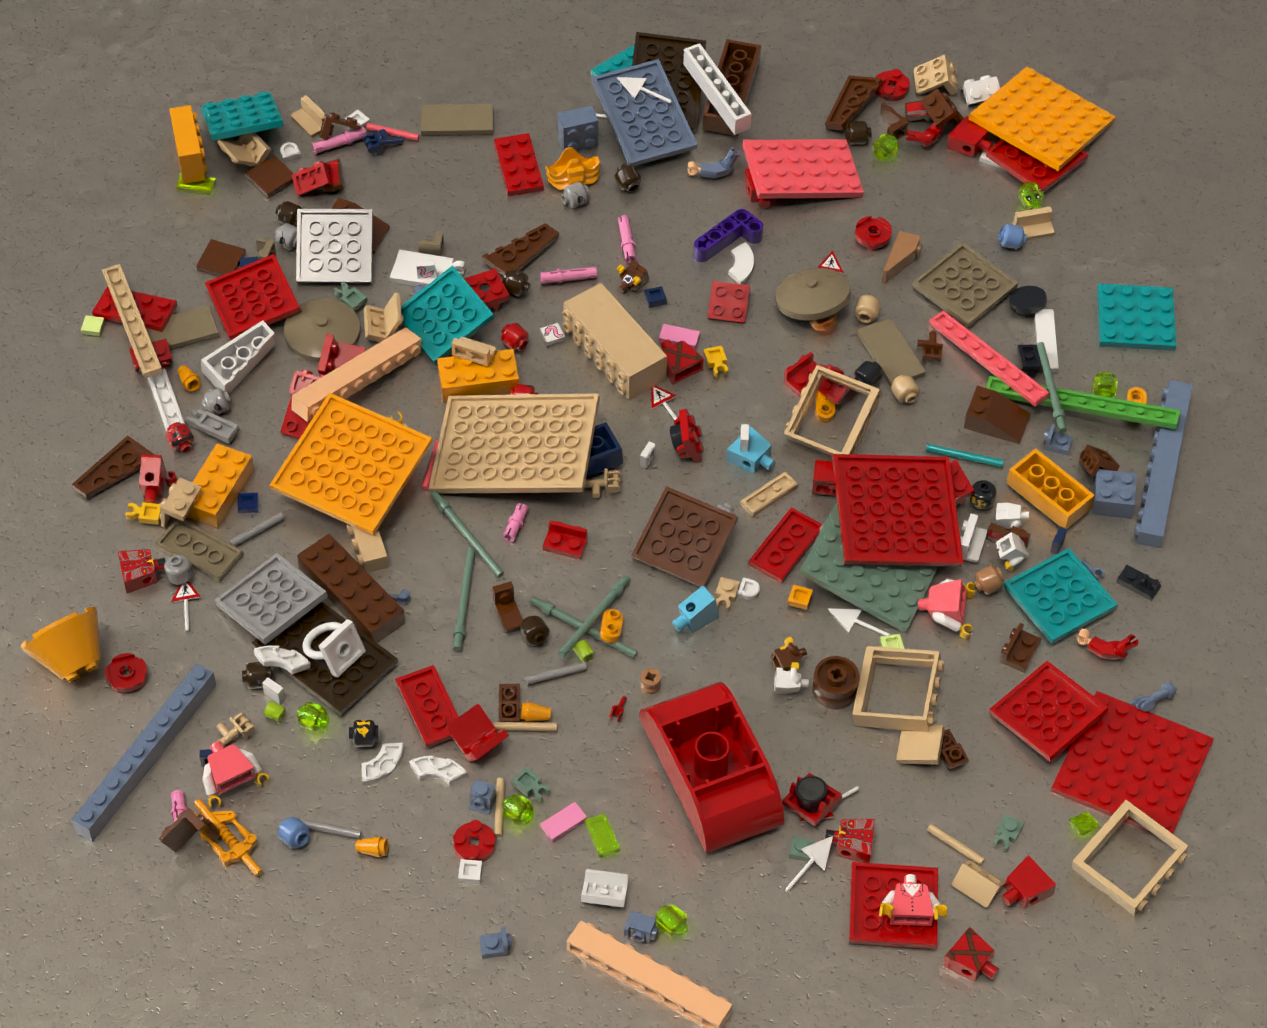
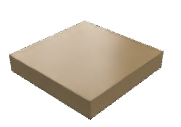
(920, 746)

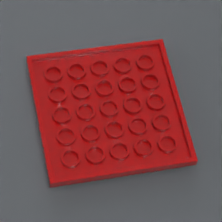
(897, 510)
(1134, 760)

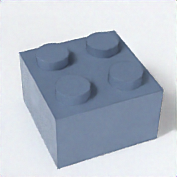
(577, 128)
(1114, 493)

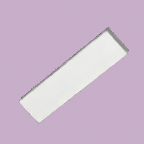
(1046, 333)
(165, 399)

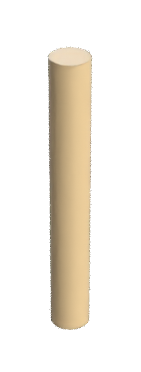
(525, 726)
(500, 792)
(955, 844)

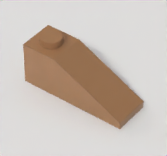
(902, 254)

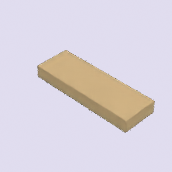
(768, 494)

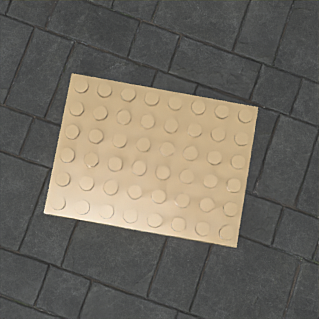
(515, 443)

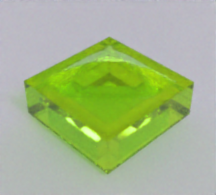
(1083, 823)

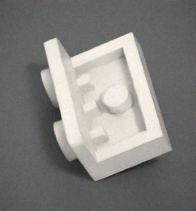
(980, 90)
(972, 540)
(604, 888)

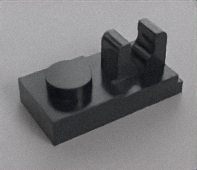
(1029, 359)
(1139, 582)

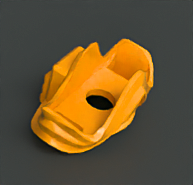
(573, 168)

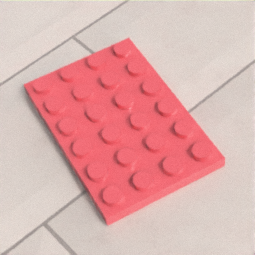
(802, 168)

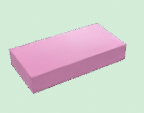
(678, 334)
(563, 822)

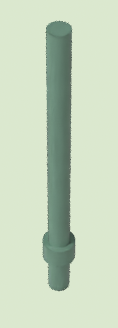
(1058, 414)
(445, 507)
(614, 592)
(550, 609)
(459, 630)

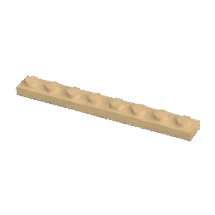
(132, 321)

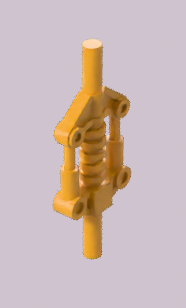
(240, 850)

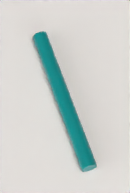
(964, 455)

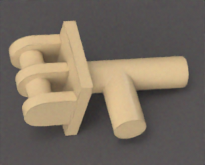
(611, 482)
(239, 723)

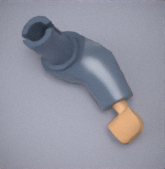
(717, 169)

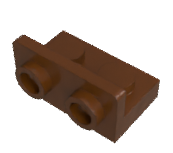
(1095, 458)
(1020, 649)

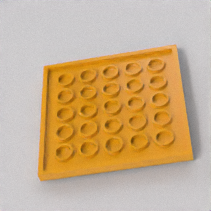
(1042, 118)
(351, 463)

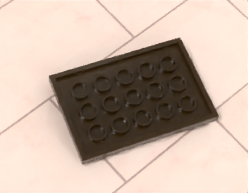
(671, 56)
(354, 682)

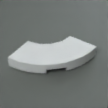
(743, 263)
(275, 656)
(383, 764)
(439, 768)

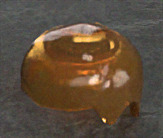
(825, 323)

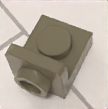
(265, 247)

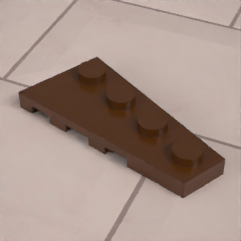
(851, 100)
(521, 250)
(111, 468)

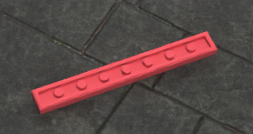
(989, 358)

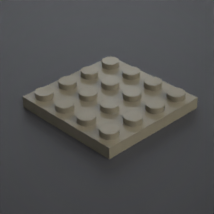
(965, 284)

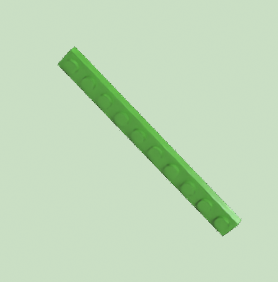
(1099, 405)

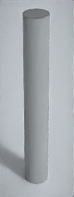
(257, 529)
(556, 673)
(333, 829)

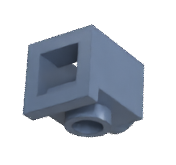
(482, 797)
(640, 927)

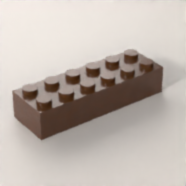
(739, 67)
(351, 588)

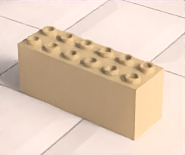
(614, 341)

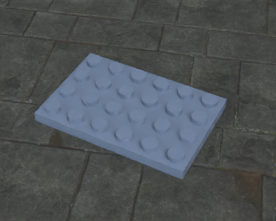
(644, 125)

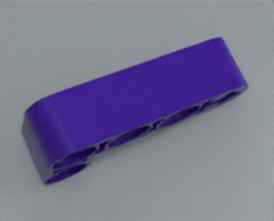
(736, 225)

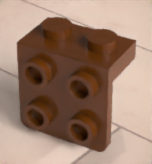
(941, 108)
(185, 827)

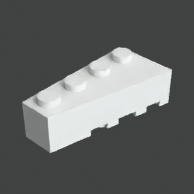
(235, 359)

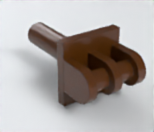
(931, 349)

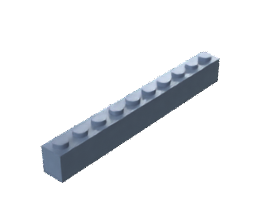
(1163, 468)
(143, 753)

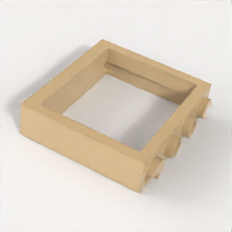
(807, 396)
(897, 656)
(1153, 887)

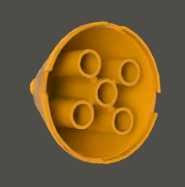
(68, 645)

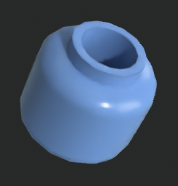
(1012, 236)
(293, 832)

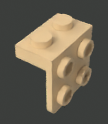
(935, 74)
(247, 150)
(383, 322)
(179, 502)

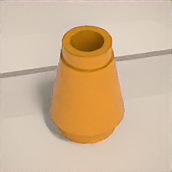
(189, 379)
(534, 712)
(373, 846)

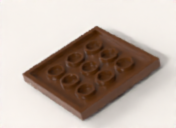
(684, 537)

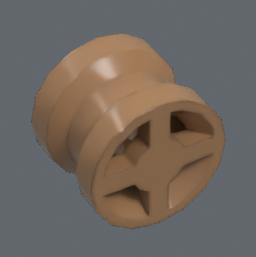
(646, 684)

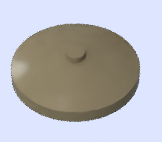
(813, 294)
(307, 329)

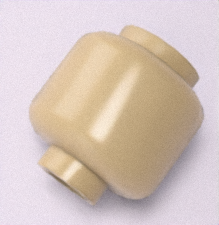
(867, 308)
(905, 389)

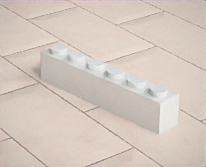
(717, 89)

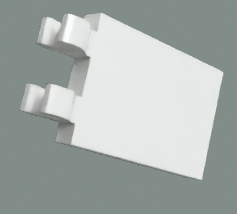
(405, 269)

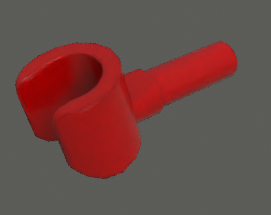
(173, 479)
(617, 710)

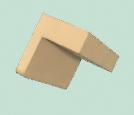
(309, 117)
(1035, 222)
(472, 350)
(977, 883)

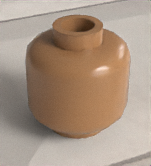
(989, 580)

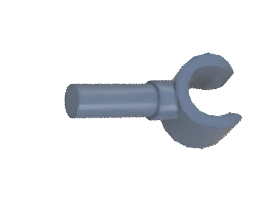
(1099, 571)
(403, 598)

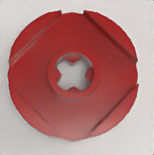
(895, 78)
(870, 240)
(127, 683)
(474, 830)

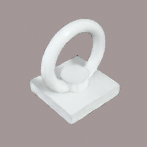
(338, 649)

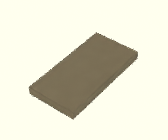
(457, 119)
(187, 328)
(890, 350)
(204, 550)

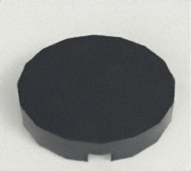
(1028, 299)

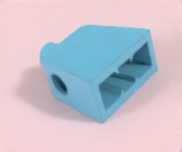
(758, 453)
(696, 611)

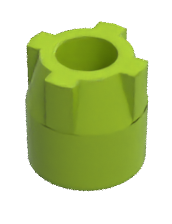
(583, 650)
(274, 711)

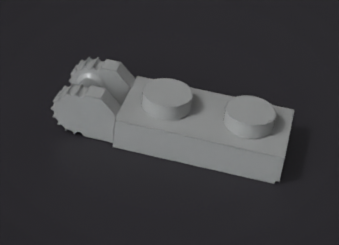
(212, 425)

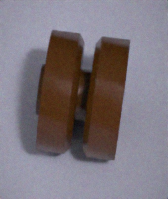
(835, 682)

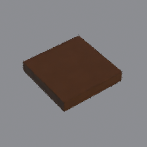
(270, 176)
(220, 258)

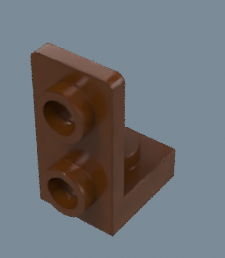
(898, 124)
(327, 127)
(506, 606)

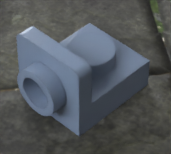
(1057, 441)
(495, 944)

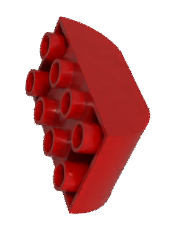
(714, 765)

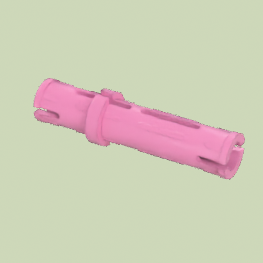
(339, 140)
(627, 245)
(568, 275)

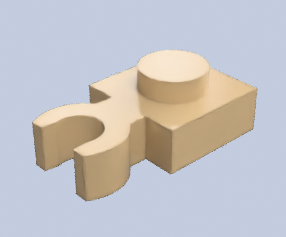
(726, 592)

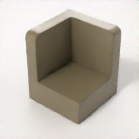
(432, 247)

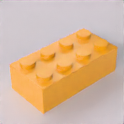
(188, 144)
(466, 377)
(220, 482)
(1050, 489)

